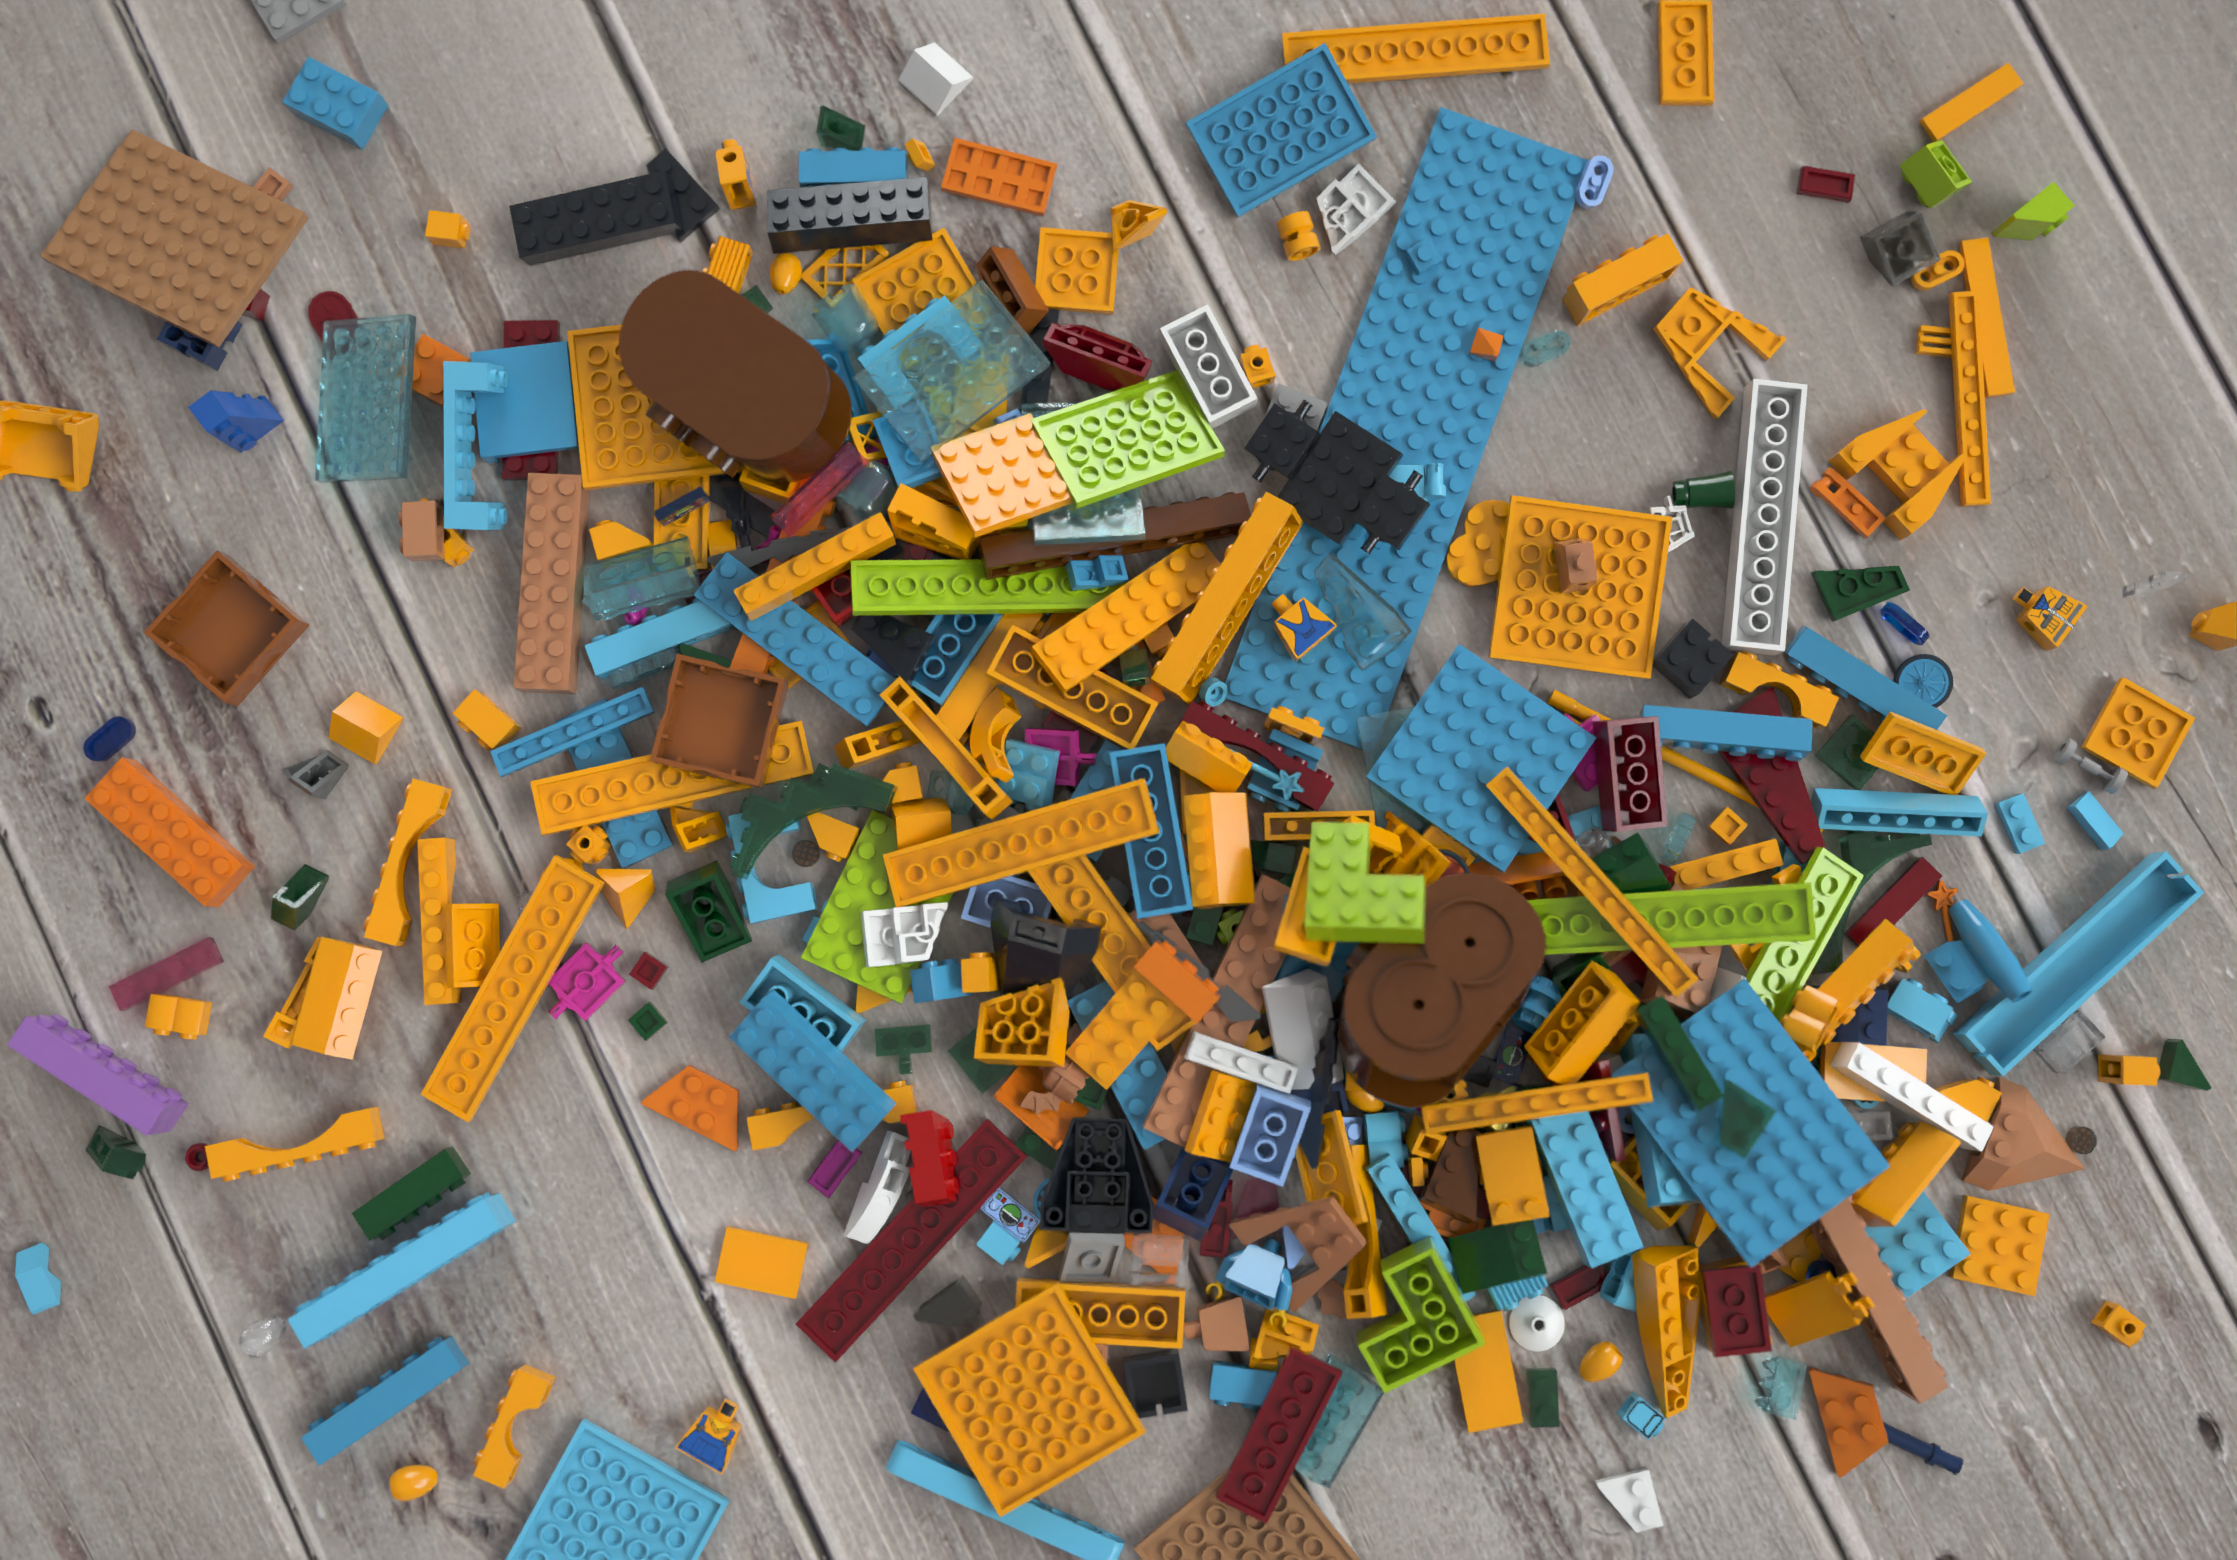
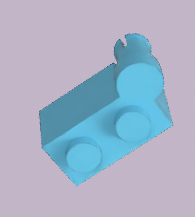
(1431, 484)
(1920, 1009)

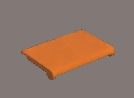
(1048, 1124)

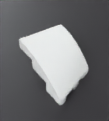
(1352, 207)
(900, 933)

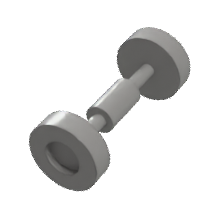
(2113, 780)

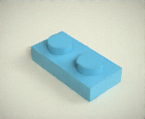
(2019, 823)

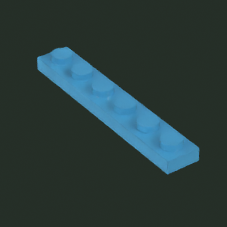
(572, 732)

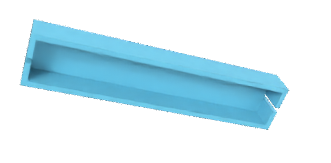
(2080, 962)

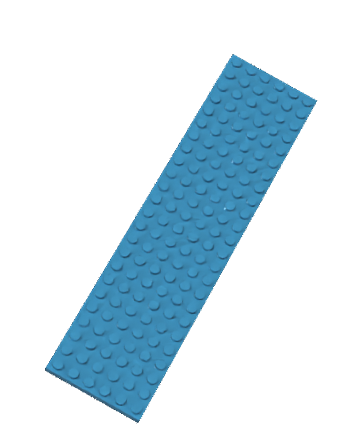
(1409, 379)

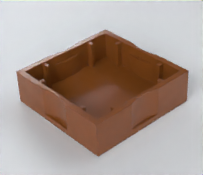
(227, 628)
(719, 721)

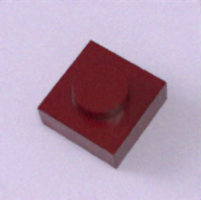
(648, 970)

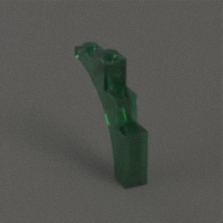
(769, 818)
(1867, 856)

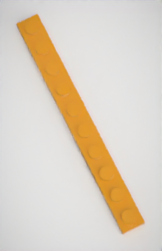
(1592, 882)

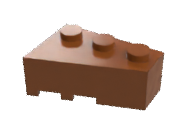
(1012, 286)

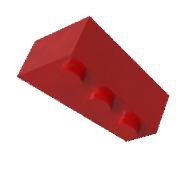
(932, 1157)

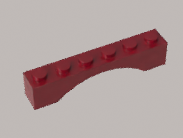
(1224, 728)

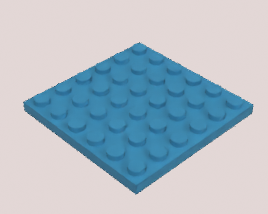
(1461, 738)

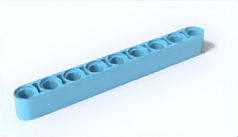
(1031, 1517)

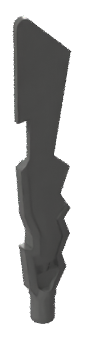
(780, 549)
(1229, 1002)

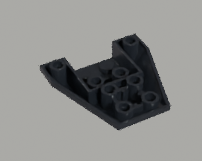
(1038, 949)
(1098, 1182)

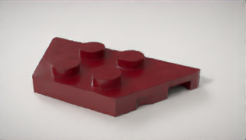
(1606, 1120)

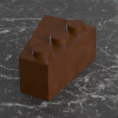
(1454, 1177)

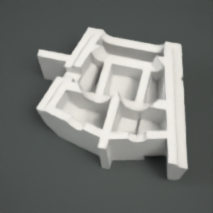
(1680, 528)

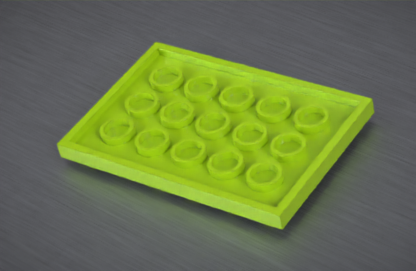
(1127, 438)
(862, 887)

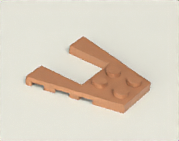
(1321, 1230)

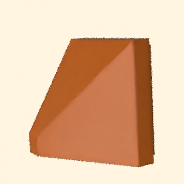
(1486, 344)

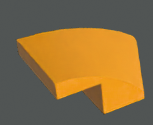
(1417, 854)

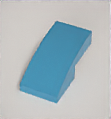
(1100, 573)

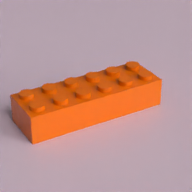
(169, 832)

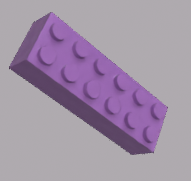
(98, 1073)

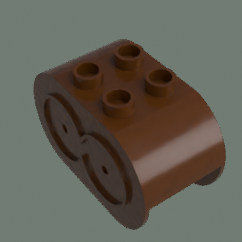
(733, 379)
(1432, 1008)

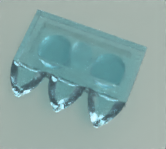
(1783, 1387)

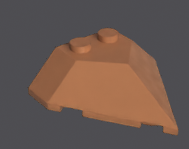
(2021, 1145)

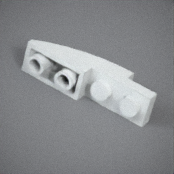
(882, 1191)

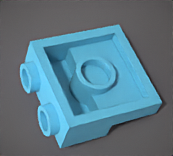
(1033, 773)

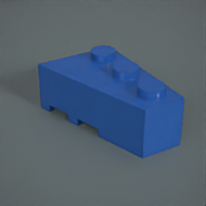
(236, 419)

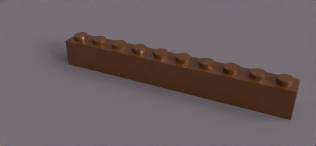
(1164, 528)

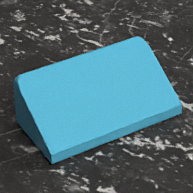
(2095, 821)

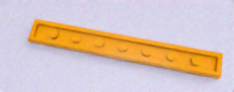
(1969, 398)
(1537, 1103)

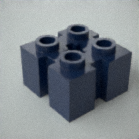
(194, 347)

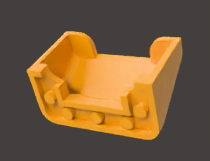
(48, 443)

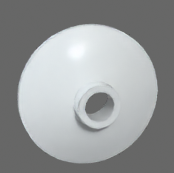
(1527, 1313)

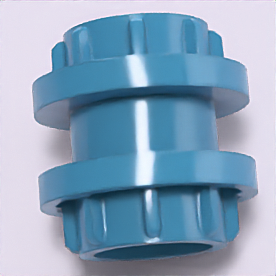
(1538, 1004)

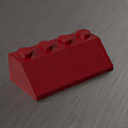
(1630, 774)

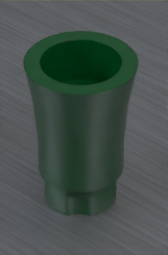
(1705, 491)

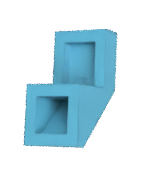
(37, 1284)

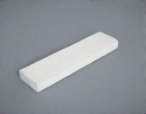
(1241, 1062)

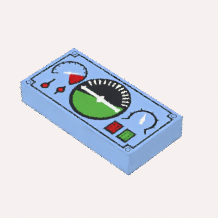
(1010, 1214)

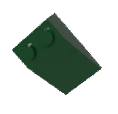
(708, 911)
(1497, 1256)

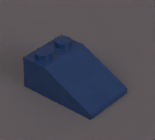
(1868, 1023)
(1192, 1193)

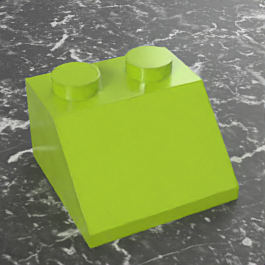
(1934, 174)
(2037, 216)

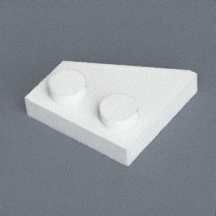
(1633, 1498)

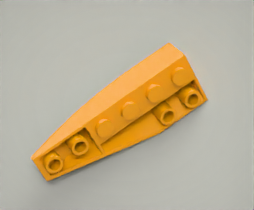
(1668, 1319)

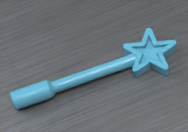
(1285, 781)

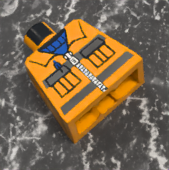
(2048, 615)

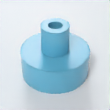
(1213, 691)

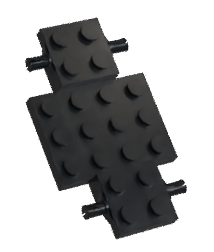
(1338, 477)

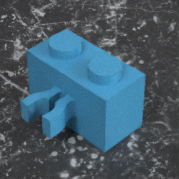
(937, 982)

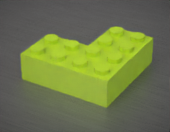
(1349, 902)
(1429, 1328)

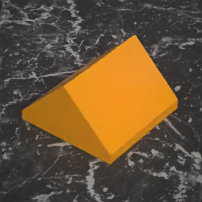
(363, 726)
(920, 821)

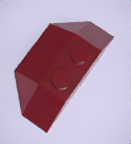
(1096, 356)

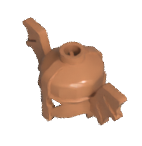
(1060, 1081)

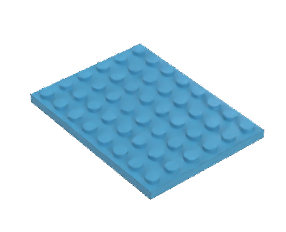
(1803, 1159)

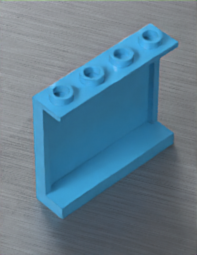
(536, 405)

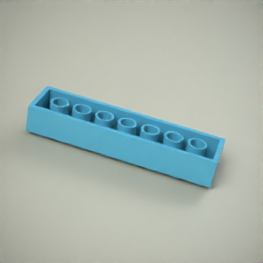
(400, 1270)

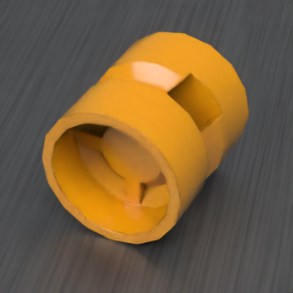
(1299, 239)

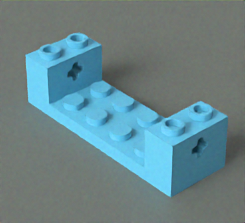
(459, 460)

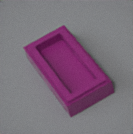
(833, 1168)

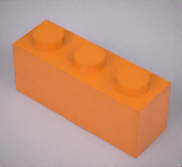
(1178, 980)

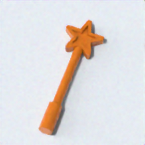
(1943, 900)

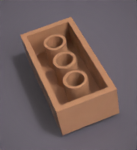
(1703, 963)

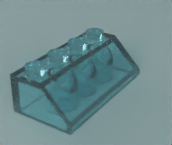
(641, 579)
(1339, 1424)

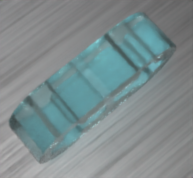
(1547, 353)
(1678, 837)

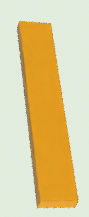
(1980, 277)

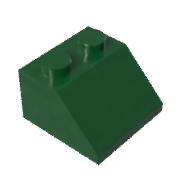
(1632, 867)

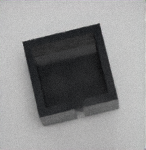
(1691, 659)
(1155, 1380)

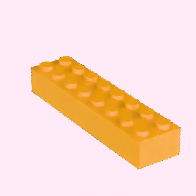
(1227, 598)

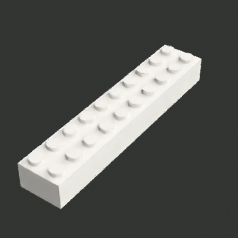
(1764, 517)

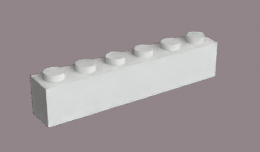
(1910, 1095)

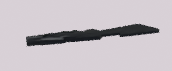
(735, 511)
(1320, 1090)

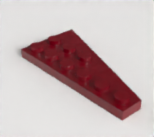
(1778, 788)

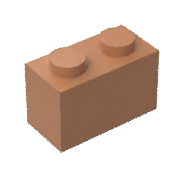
(422, 531)

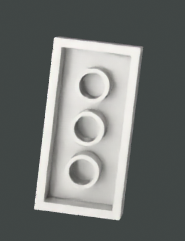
(1208, 366)

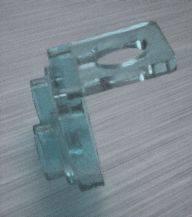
(957, 798)

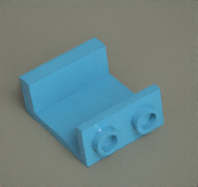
(1261, 786)

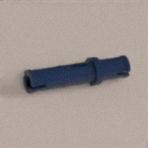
(1930, 1453)

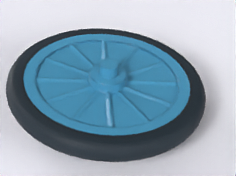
(1926, 678)

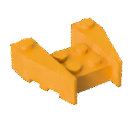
(1906, 466)

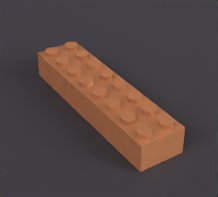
(551, 584)
(1888, 1324)

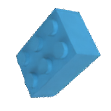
(335, 103)

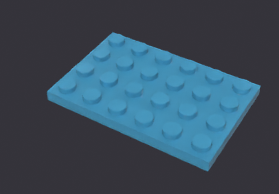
(1281, 130)

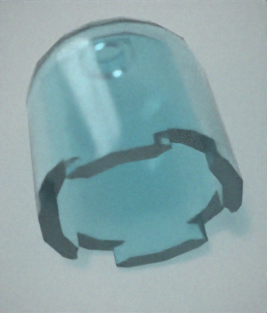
(847, 320)
(870, 491)

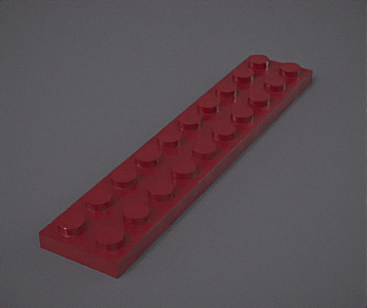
(908, 1245)

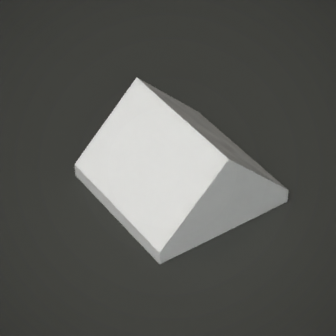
(934, 77)

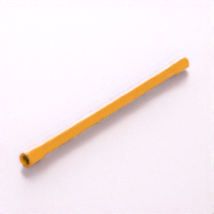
(1670, 756)

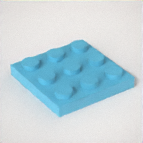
(1918, 1246)

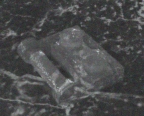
(1159, 1251)

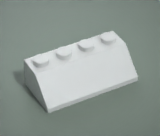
(1297, 1021)

